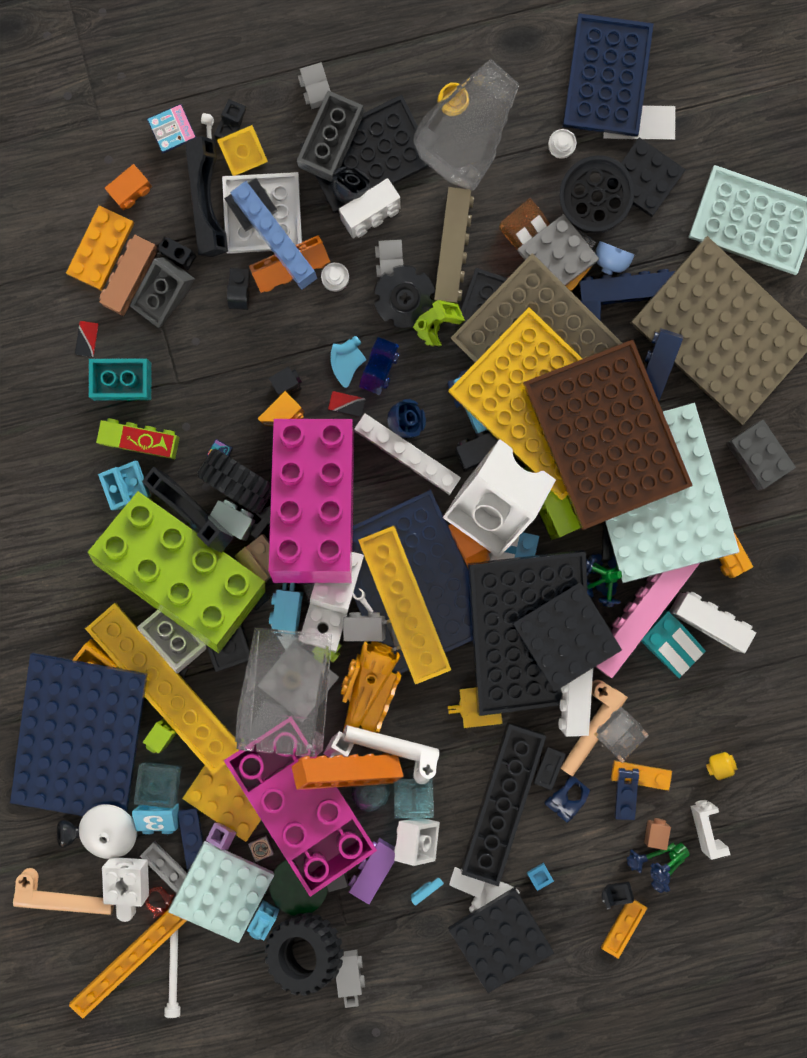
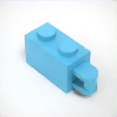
(263, 920)

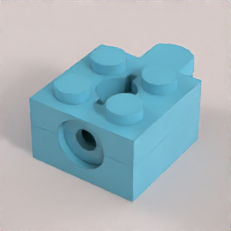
(286, 608)

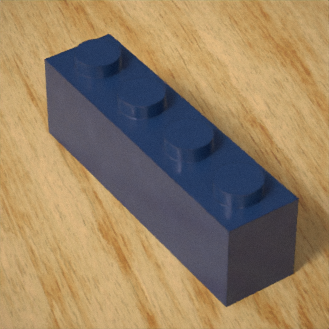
(662, 358)

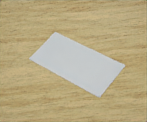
(655, 123)

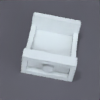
(709, 846)

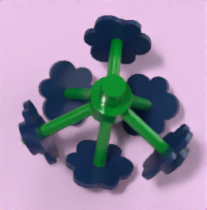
(607, 583)

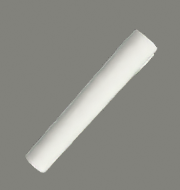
(424, 756)

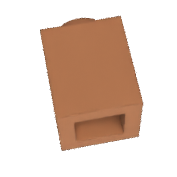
(657, 834)

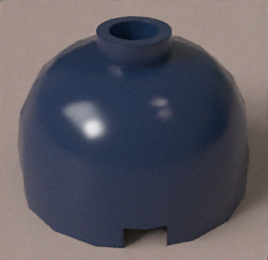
(406, 419)

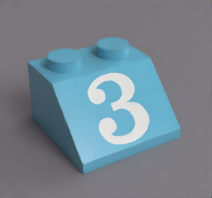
(156, 819)

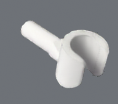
(208, 120)
(362, 599)

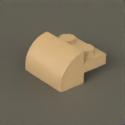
(256, 557)

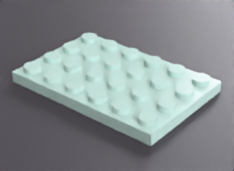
(753, 220)

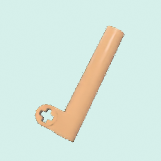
(612, 701)
(28, 897)

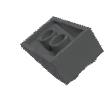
(161, 291)

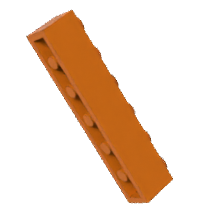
(346, 771)

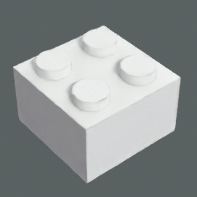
(416, 841)

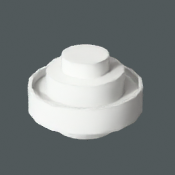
(562, 143)
(335, 277)

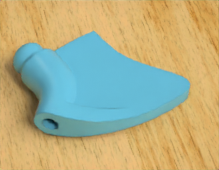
(346, 359)

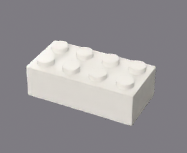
(712, 622)

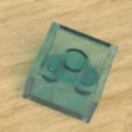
(157, 784)

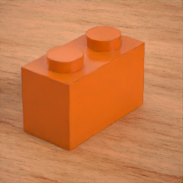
(128, 187)

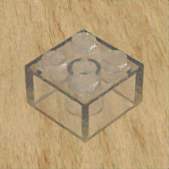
(621, 734)

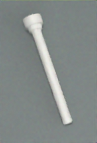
(172, 1009)

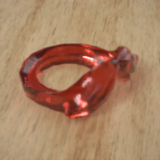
(167, 901)

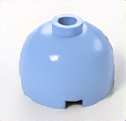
(613, 258)

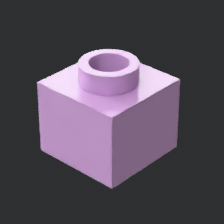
(217, 839)

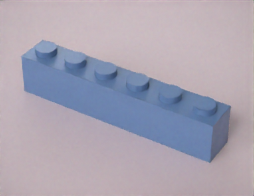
(273, 235)

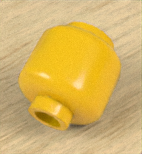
(721, 766)

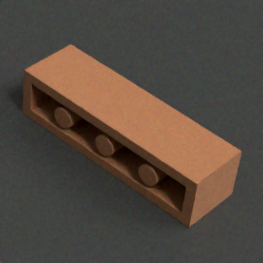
(128, 275)

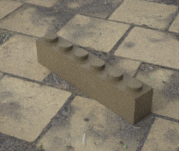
(452, 245)

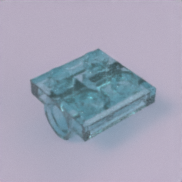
(413, 799)

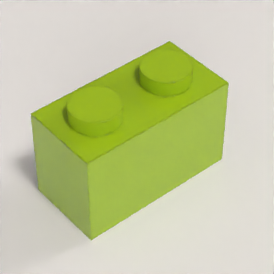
(159, 737)

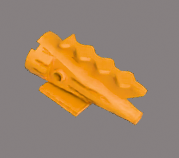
(370, 686)

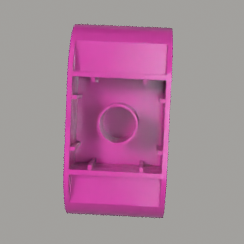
(308, 825)

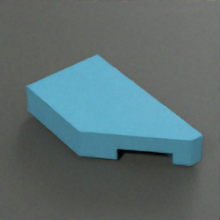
(425, 890)

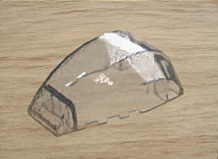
(466, 126)

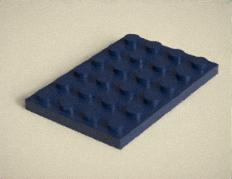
(608, 75)

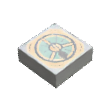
(261, 848)

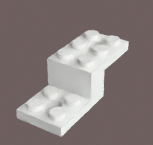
(331, 604)

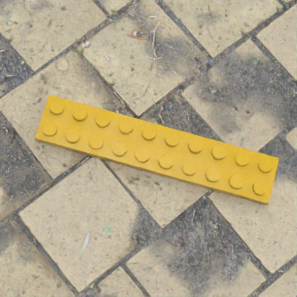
(164, 688)

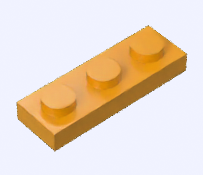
(648, 776)

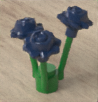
(659, 873)

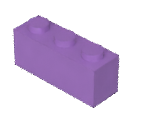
(372, 871)

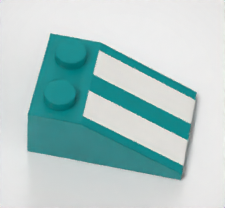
(672, 644)

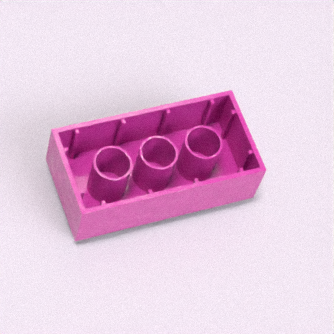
(312, 501)

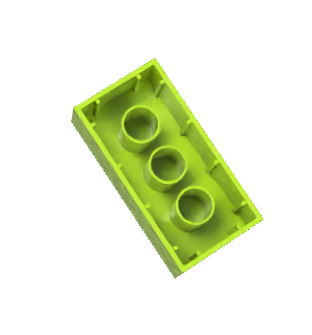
(177, 571)

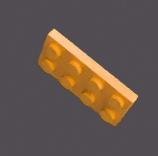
(100, 248)

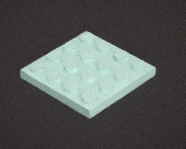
(221, 892)

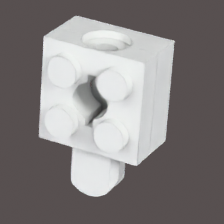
(125, 885)

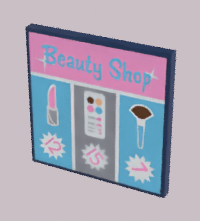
(171, 128)

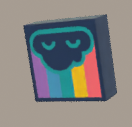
(224, 448)

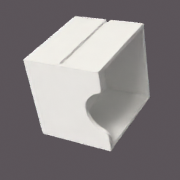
(498, 500)

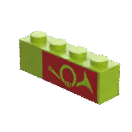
(137, 439)

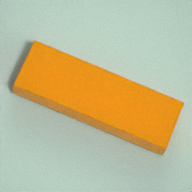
(623, 928)

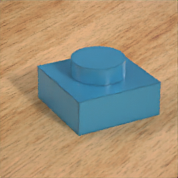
(540, 876)

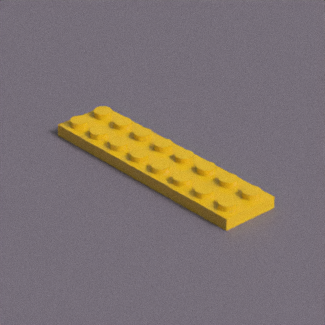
(404, 605)

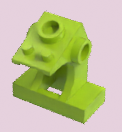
(441, 312)

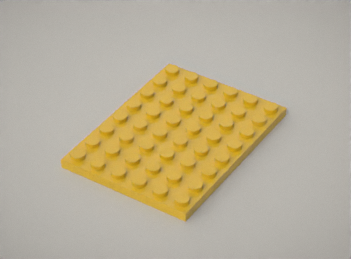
(496, 392)

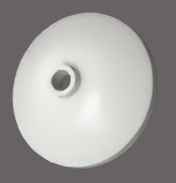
(112, 824)

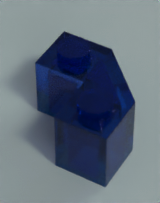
(379, 366)

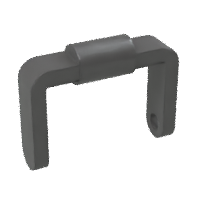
(393, 635)

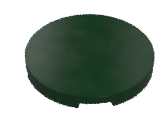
(290, 894)

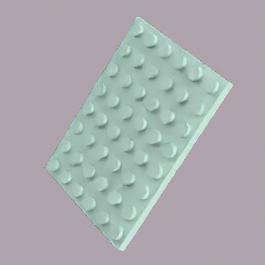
(682, 526)

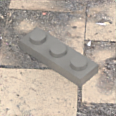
(164, 866)

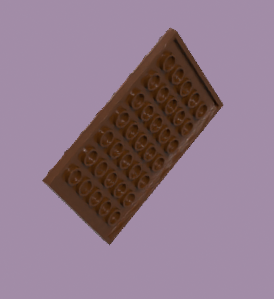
(607, 434)

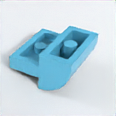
(122, 484)

